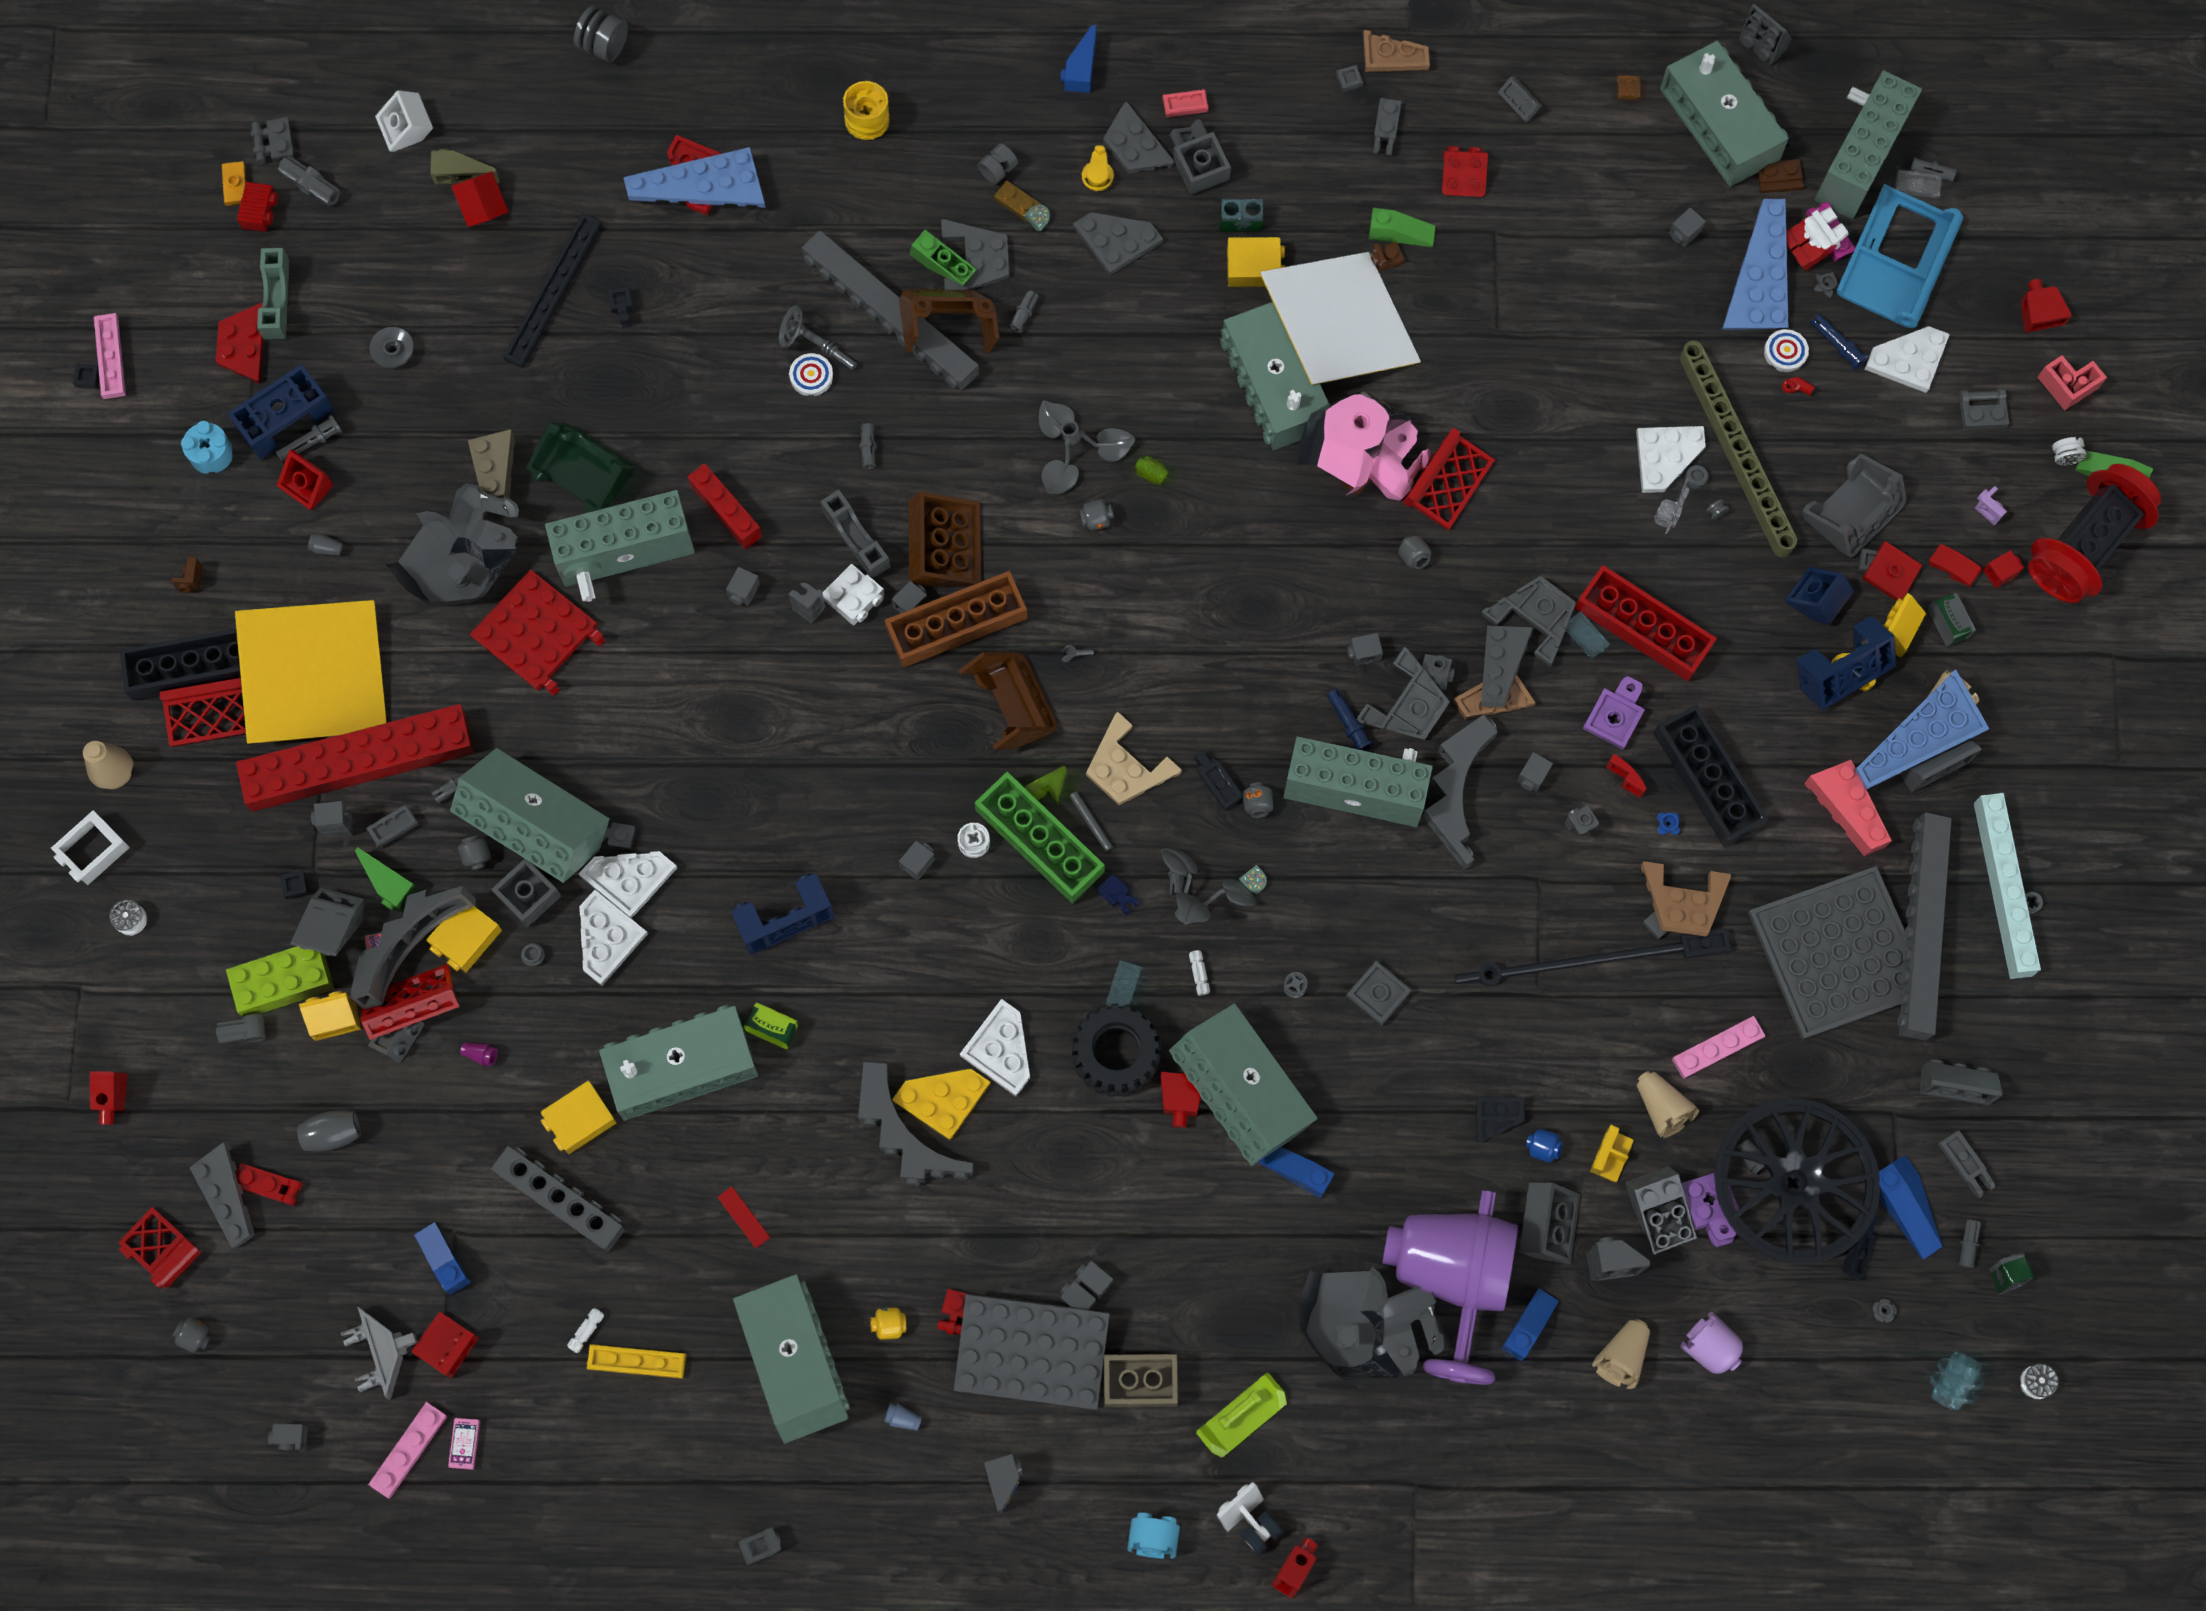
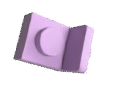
(1989, 508)

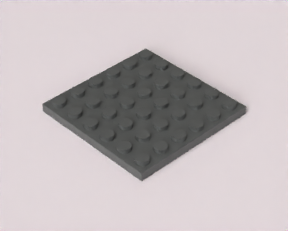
(1834, 951)

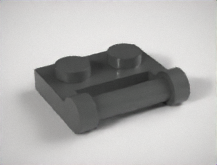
(1984, 415)

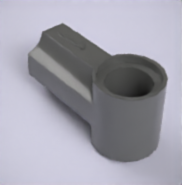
(248, 1029)

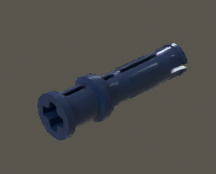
(1846, 348)
(1355, 730)

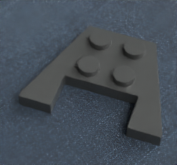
(984, 251)
(1543, 608)
(1416, 707)

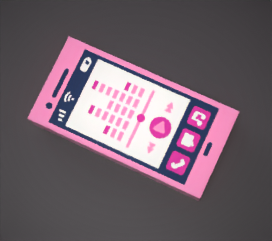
(464, 1443)

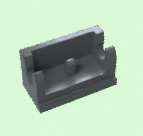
(808, 605)

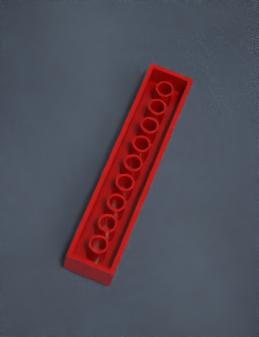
(355, 758)

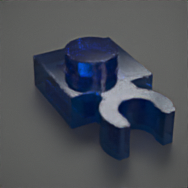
(1115, 892)

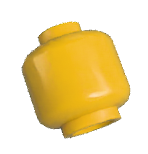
(888, 1323)

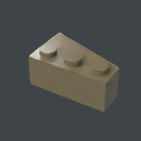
(494, 462)

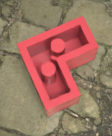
(2067, 384)

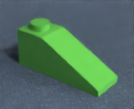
(1398, 227)
(2099, 461)
(387, 883)

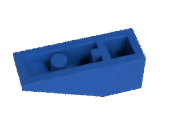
(1080, 64)
(1299, 1171)
(442, 1259)
(1530, 1325)

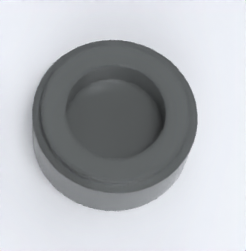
(1696, 476)

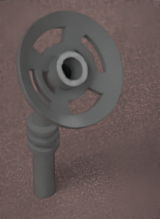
(797, 329)

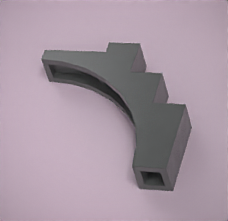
(398, 938)
(895, 1138)

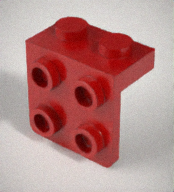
(1464, 171)

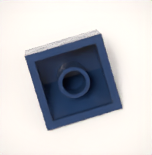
(1820, 594)

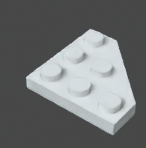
(1909, 358)
(1666, 454)
(628, 878)
(606, 937)
(1000, 1049)

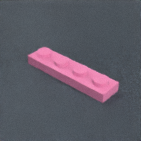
(109, 356)
(1718, 1047)
(407, 1450)

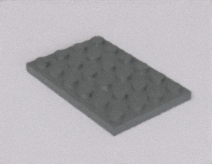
(1031, 1351)

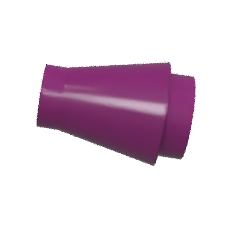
(481, 1053)

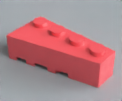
(1850, 806)

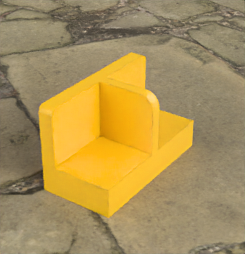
(1612, 1154)

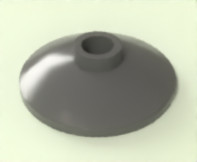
(389, 339)

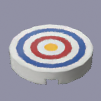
(1786, 350)
(811, 374)

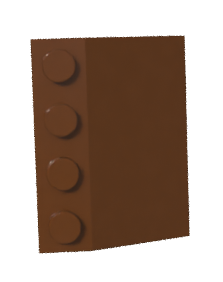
(944, 541)

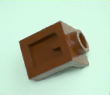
(1386, 256)
(192, 576)

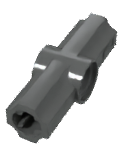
(309, 180)

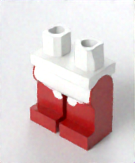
(1814, 239)

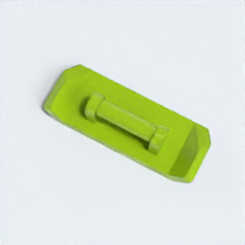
(1243, 1416)

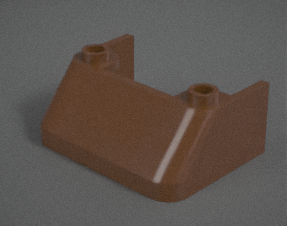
(922, 302)
(1017, 696)

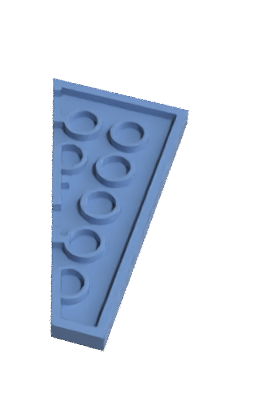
(709, 180)
(1761, 286)
(1932, 728)

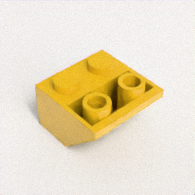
(1904, 622)
(330, 1015)

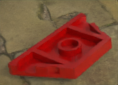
(241, 344)

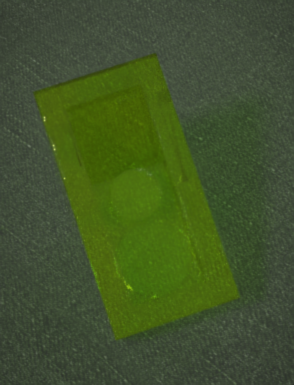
(1051, 782)

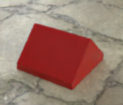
(479, 199)
(303, 480)

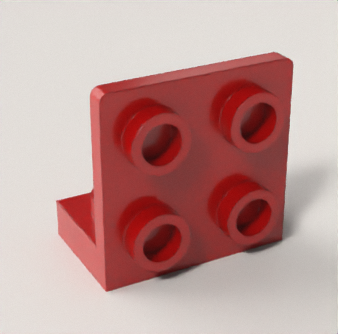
(445, 1345)

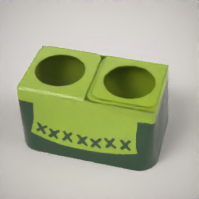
(771, 1026)

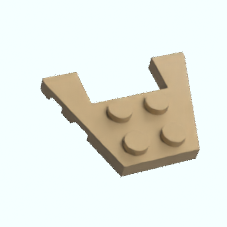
(1121, 773)

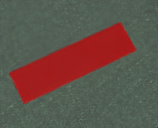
(743, 1217)

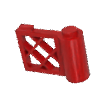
(171, 1261)

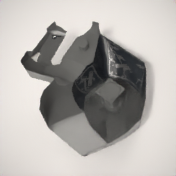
(458, 556)
(1362, 1329)

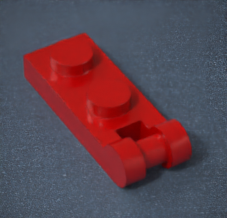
(267, 1184)

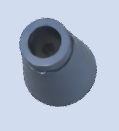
(902, 1417)

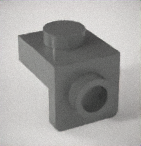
(1187, 134)
(1581, 819)
(760, 1546)

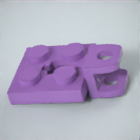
(1621, 704)
(1708, 1215)

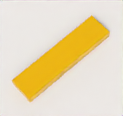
(636, 1361)

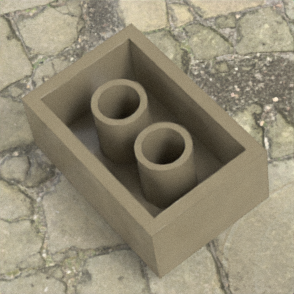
(1140, 1381)

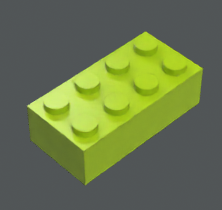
(279, 980)

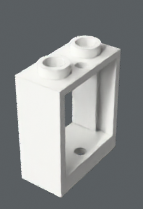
(102, 862)

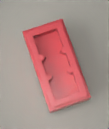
(1185, 103)

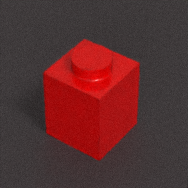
(2003, 569)

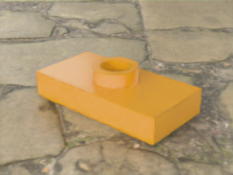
(233, 182)

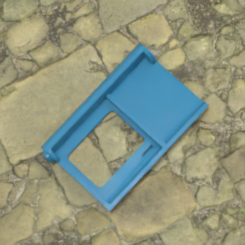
(1886, 284)

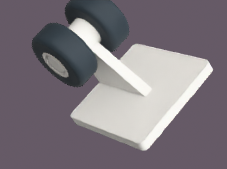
(1233, 1512)

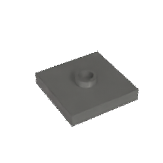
(1378, 993)

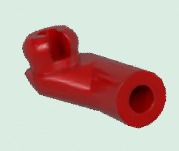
(1797, 384)

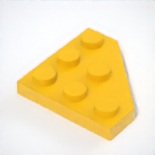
(942, 1099)

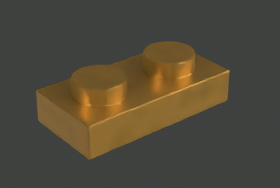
(1014, 200)

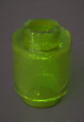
(1151, 470)

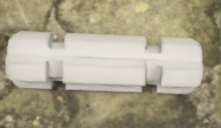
(1199, 973)
(585, 1330)

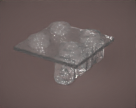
(1670, 511)

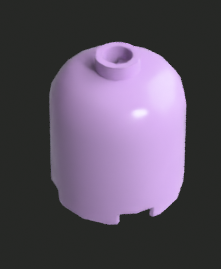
(1714, 1345)

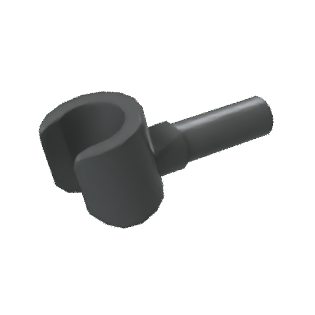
(1072, 652)

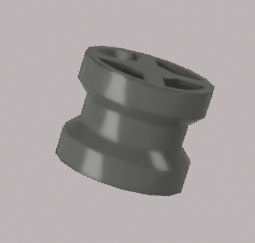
(1294, 980)

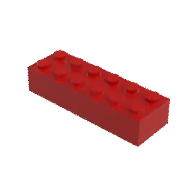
(1645, 623)

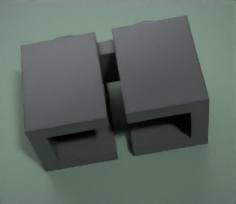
(332, 819)
(1090, 1277)

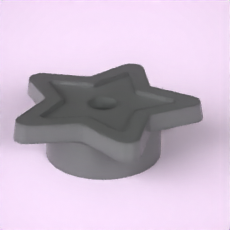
(1826, 278)

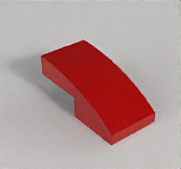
(1957, 565)
(1632, 781)

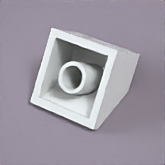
(403, 120)

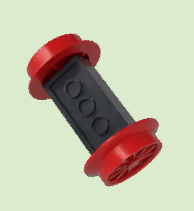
(2119, 503)

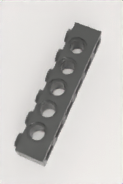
(506, 1169)

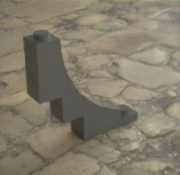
(1447, 814)

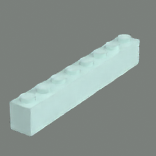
(2006, 886)

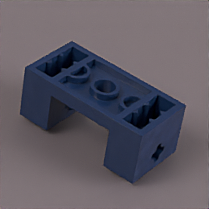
(299, 397)
(1830, 682)
(760, 937)

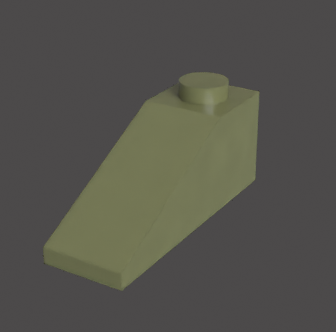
(453, 167)

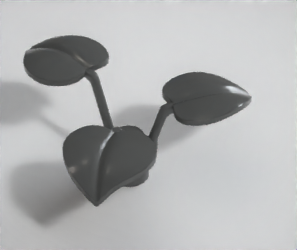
(1058, 419)
(1189, 907)

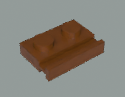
(1781, 177)

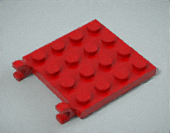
(535, 631)

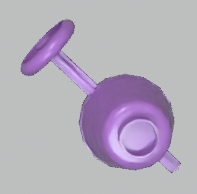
(1461, 1262)

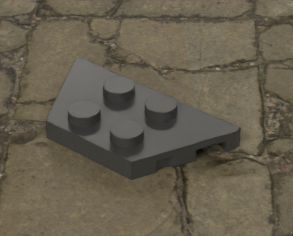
(1134, 143)

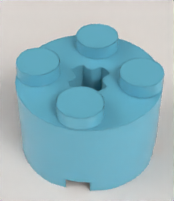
(207, 447)
(1153, 1536)

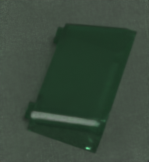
(580, 465)

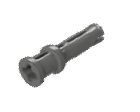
(316, 431)

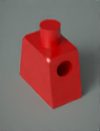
(2043, 308)
(111, 1087)
(1179, 1097)
(1291, 1574)

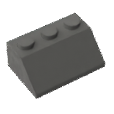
(1940, 765)
(1960, 1082)
(1549, 1222)
(1614, 1260)

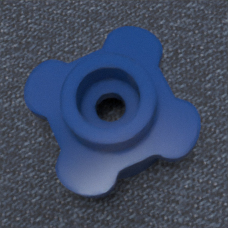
(1663, 828)

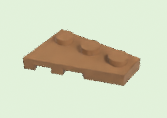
(1393, 55)
(1470, 702)

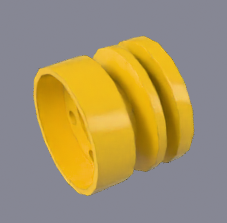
(866, 110)

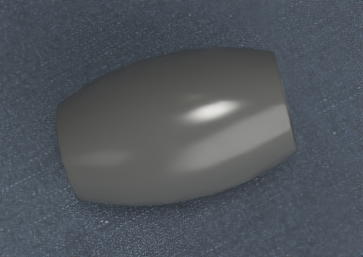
(328, 1130)

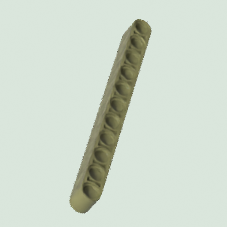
(1738, 458)

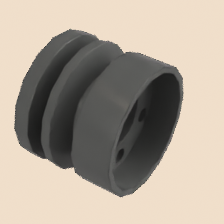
(600, 34)

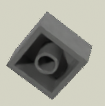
(1201, 163)
(526, 892)

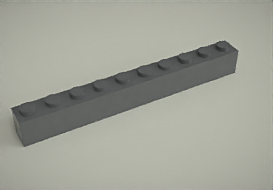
(884, 306)
(1924, 927)

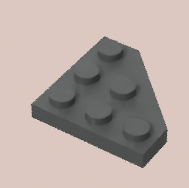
(1116, 239)

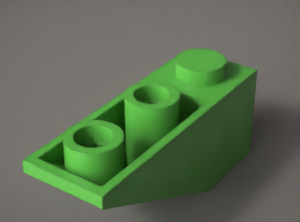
(941, 259)

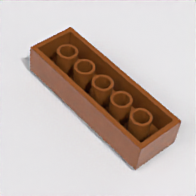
(956, 619)

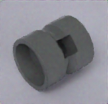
(997, 163)

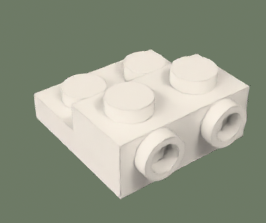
(853, 595)

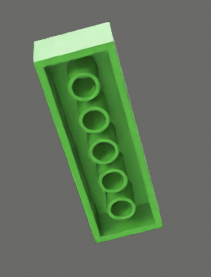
(1039, 837)

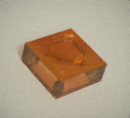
(1628, 87)

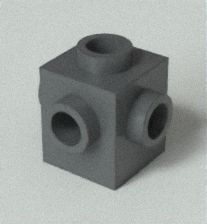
(1439, 669)

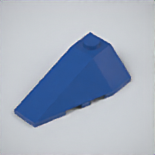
(1908, 1206)

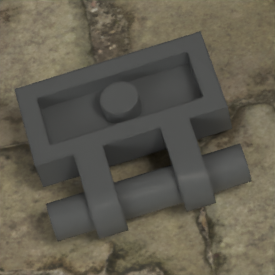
(279, 139)

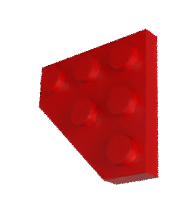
(684, 151)

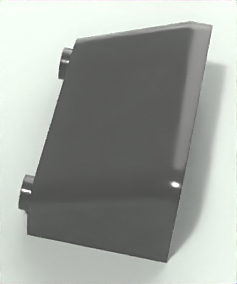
(1859, 506)

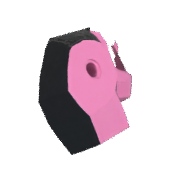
(1360, 441)

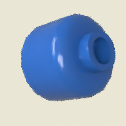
(1544, 1145)

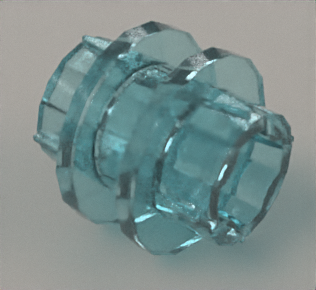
(1956, 1381)

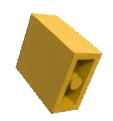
(1251, 256)
(463, 938)
(577, 1118)

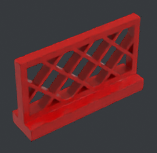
(1431, 473)
(201, 693)
(417, 1007)

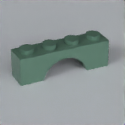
(275, 274)

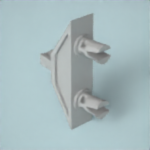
(386, 1351)

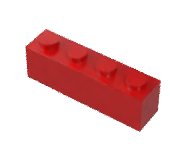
(724, 506)

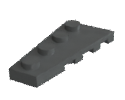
(1502, 661)
(220, 1187)

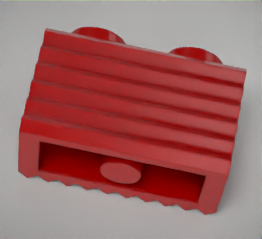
(256, 206)

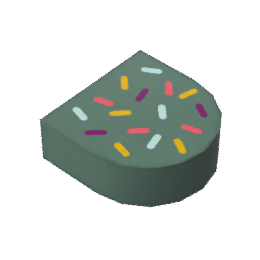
(1038, 216)
(1254, 880)

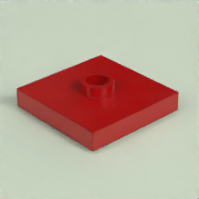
(1892, 571)

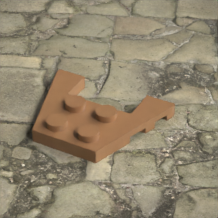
(1681, 908)

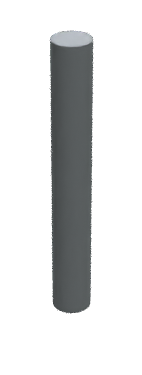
(1090, 820)

